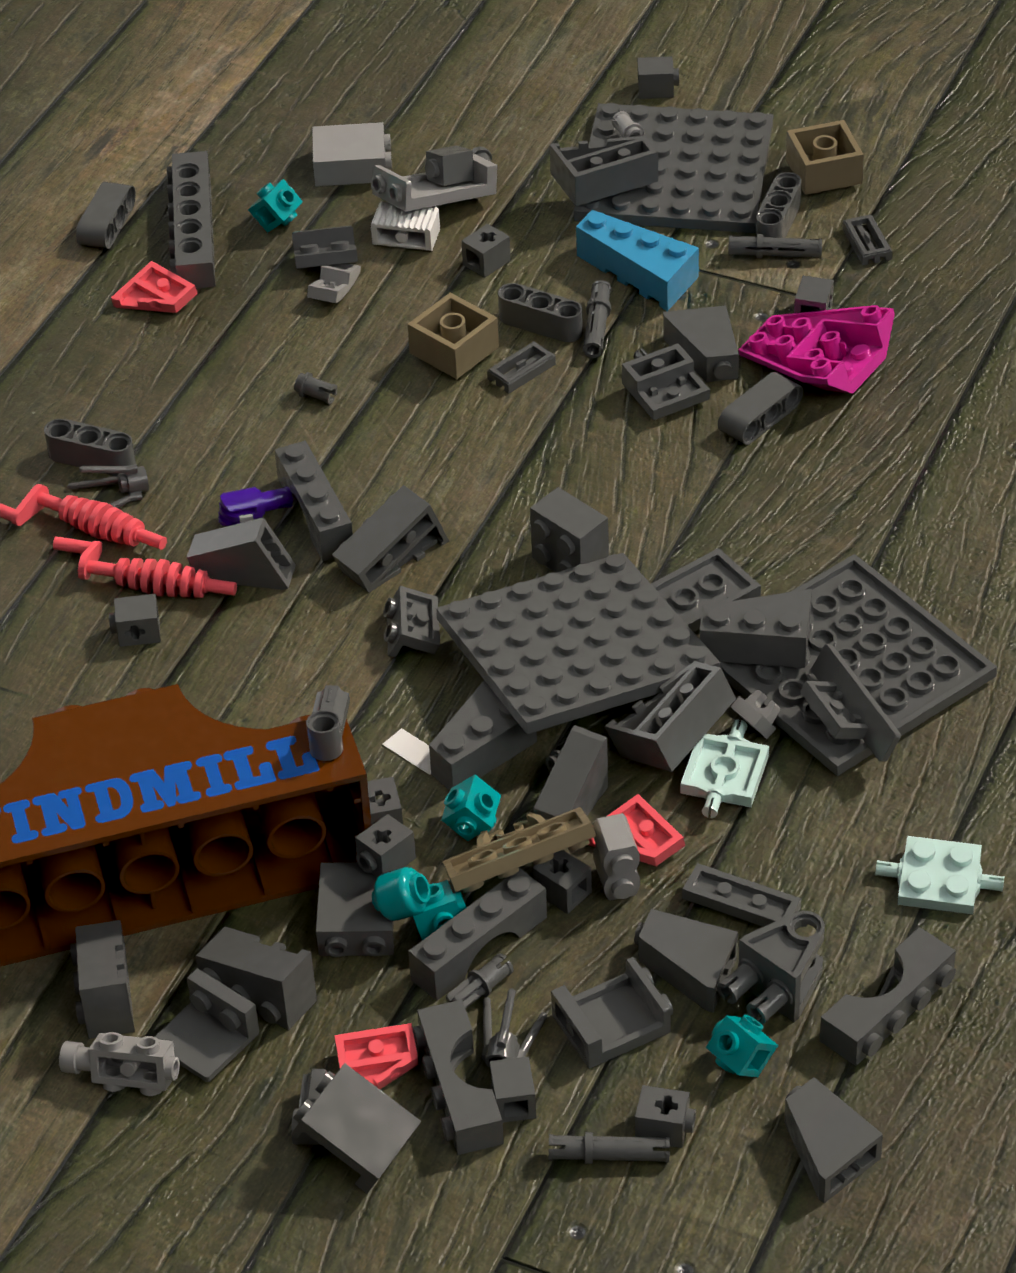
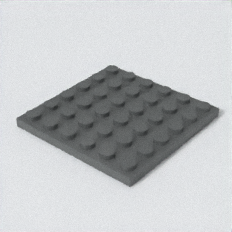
(706, 168)
(573, 641)
(890, 644)

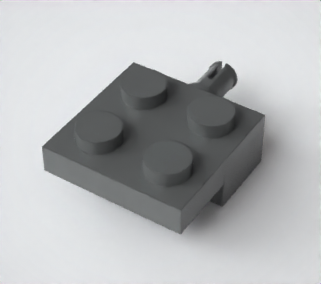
(664, 381)

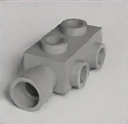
(123, 1062)

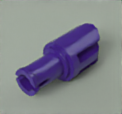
(253, 502)

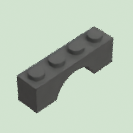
(321, 507)
(446, 954)
(860, 1025)
(469, 1111)

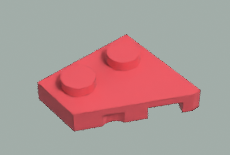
(155, 290)
(651, 832)
(378, 1053)

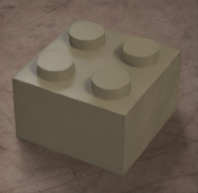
(824, 157)
(453, 335)

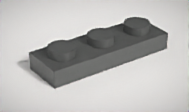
(738, 896)

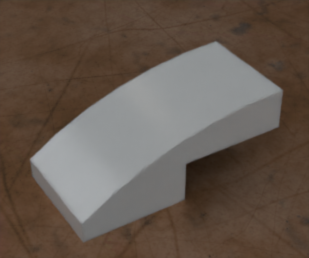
(334, 282)

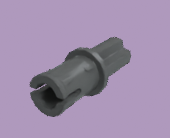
(481, 981)

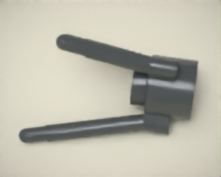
(130, 480)
(505, 1043)

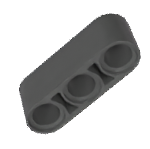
(779, 206)
(106, 215)
(540, 312)
(760, 408)
(87, 445)

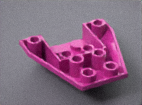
(824, 347)

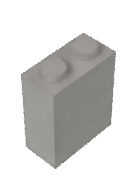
(349, 152)

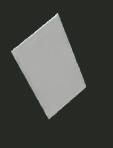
(410, 749)

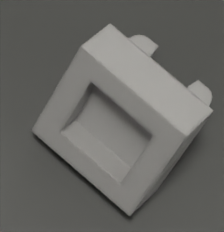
(757, 717)

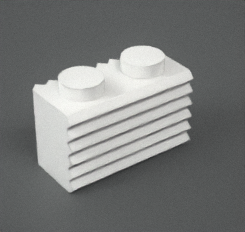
(403, 229)

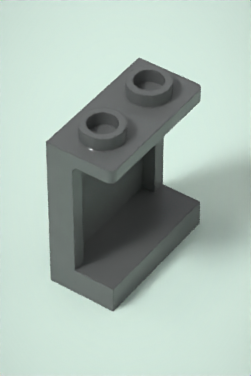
(347, 916)
(613, 1015)
(356, 1124)

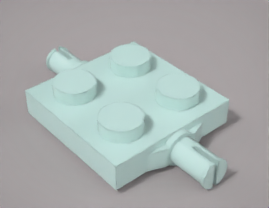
(725, 769)
(939, 875)

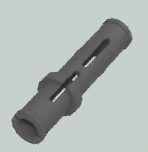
(772, 246)
(598, 310)
(608, 1148)

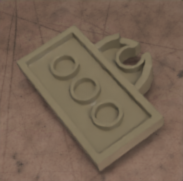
(532, 841)

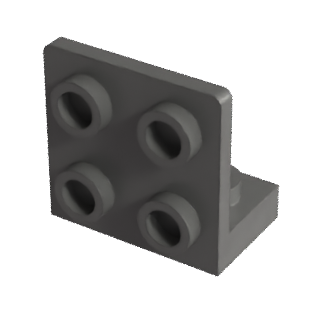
(211, 1026)

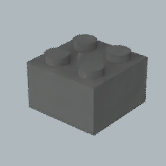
(567, 532)

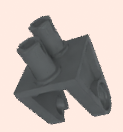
(776, 967)

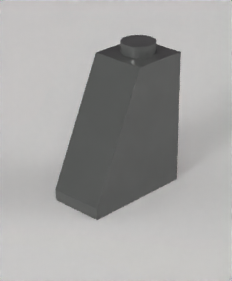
(706, 338)
(244, 555)
(577, 776)
(687, 954)
(830, 1138)

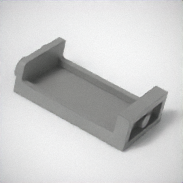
(416, 192)

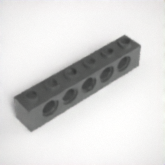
(191, 218)

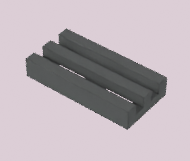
(871, 252)
(524, 369)

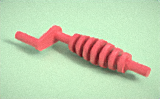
(90, 516)
(146, 574)

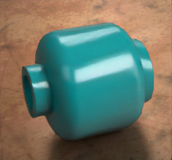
(401, 893)

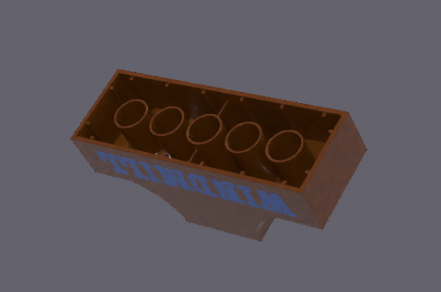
(164, 819)

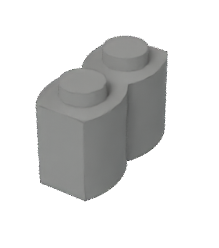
(616, 857)

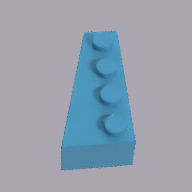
(638, 256)

